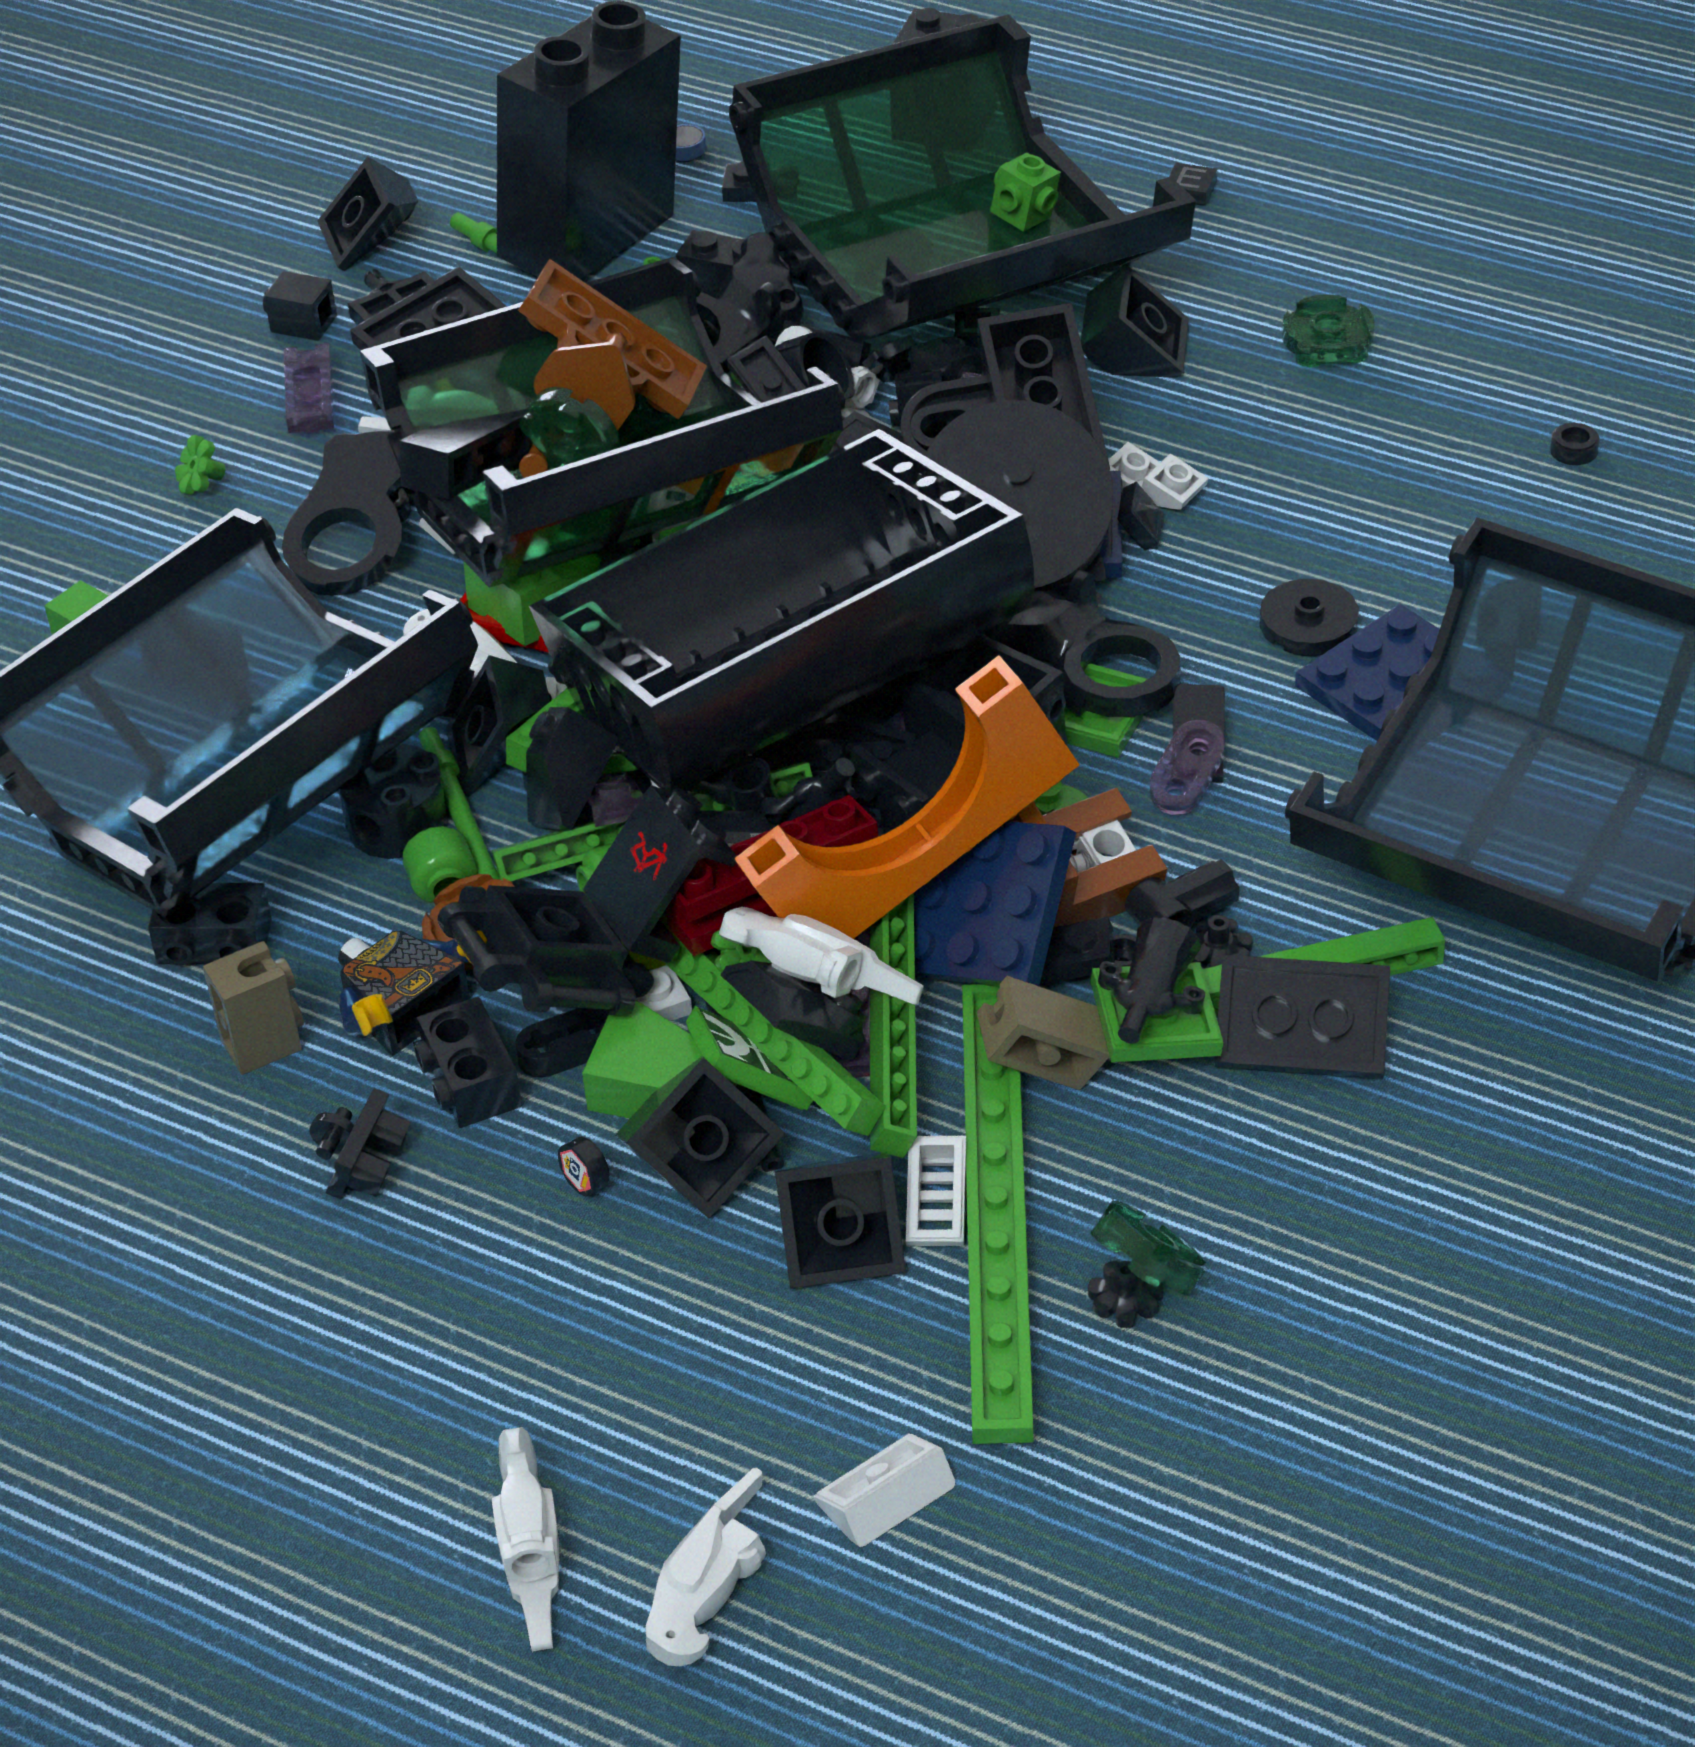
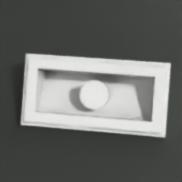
(886, 1489)

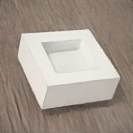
(667, 995)

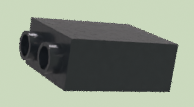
(587, 141)

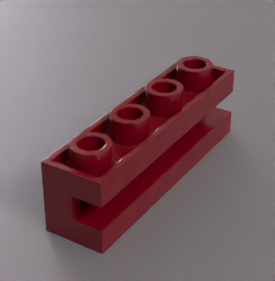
(718, 888)

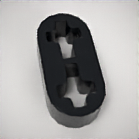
(563, 1039)

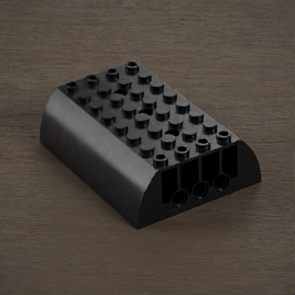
(785, 607)

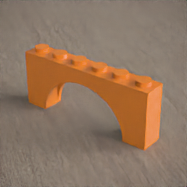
(1003, 766)

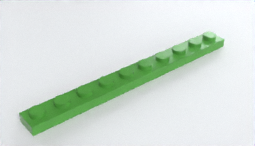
(995, 1239)

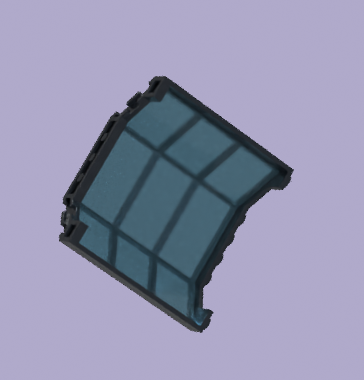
(211, 712)
(1538, 757)

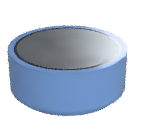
(689, 142)

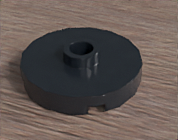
(1308, 616)

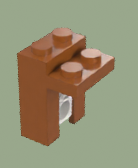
(1094, 882)

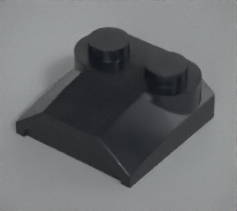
(800, 1007)

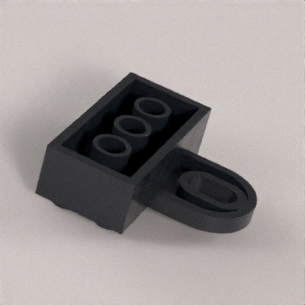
(1022, 357)

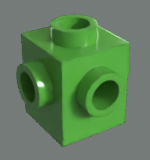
(1025, 191)

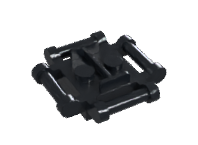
(548, 946)

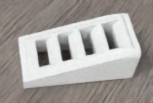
(936, 1152)

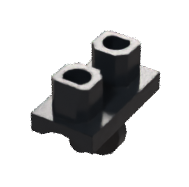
(340, 1136)

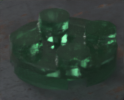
(1346, 341)
(554, 420)
(1154, 1252)

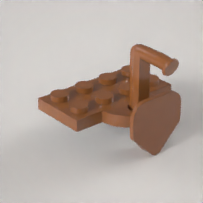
(603, 354)

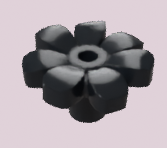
(1219, 938)
(1124, 1294)

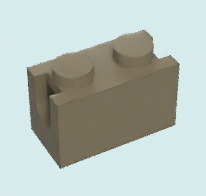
(254, 1006)
(1043, 1033)

